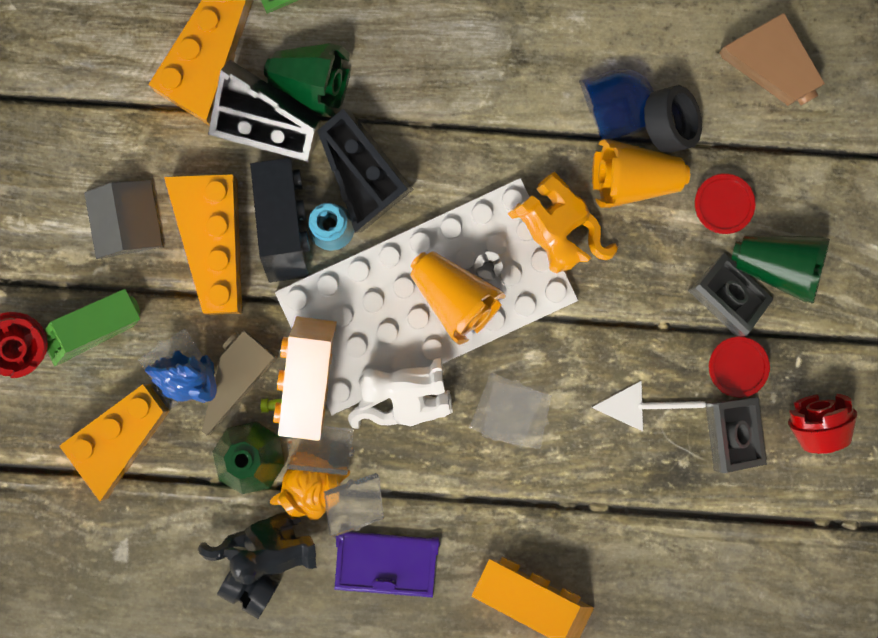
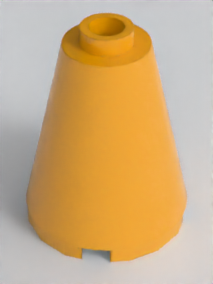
(635, 174)
(455, 295)

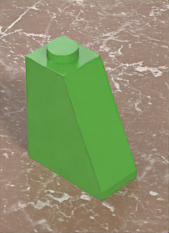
(90, 326)

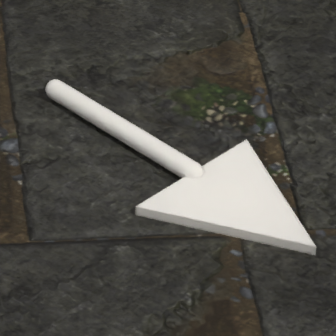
(628, 406)

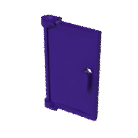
(386, 559)

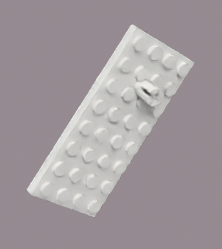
(387, 319)

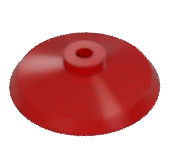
(725, 203)
(739, 367)

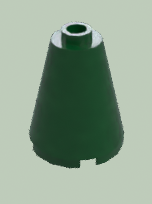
(784, 262)

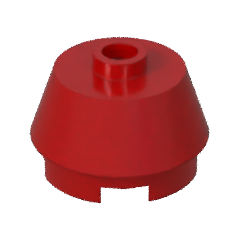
(21, 344)
(823, 424)

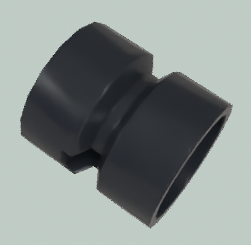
(253, 597)

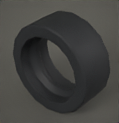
(659, 119)

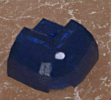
(617, 102)

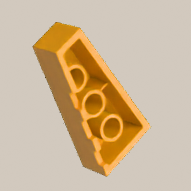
(203, 48)
(209, 231)

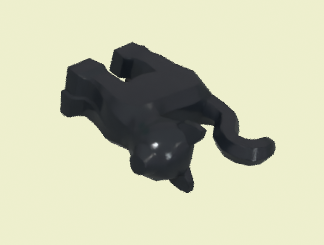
(269, 551)

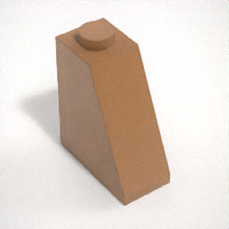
(776, 61)

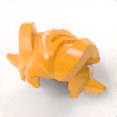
(304, 492)

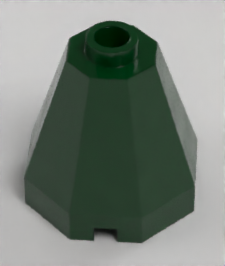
(311, 76)
(263, 452)

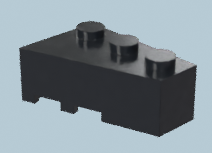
(261, 116)
(363, 171)
(279, 219)

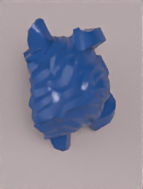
(184, 377)

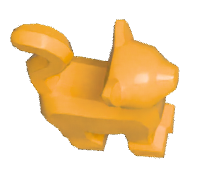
(552, 225)

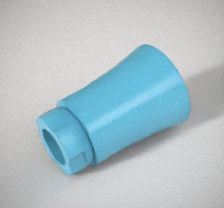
(337, 236)

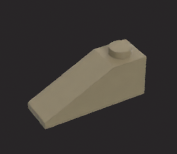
(236, 374)

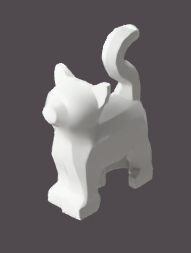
(409, 394)

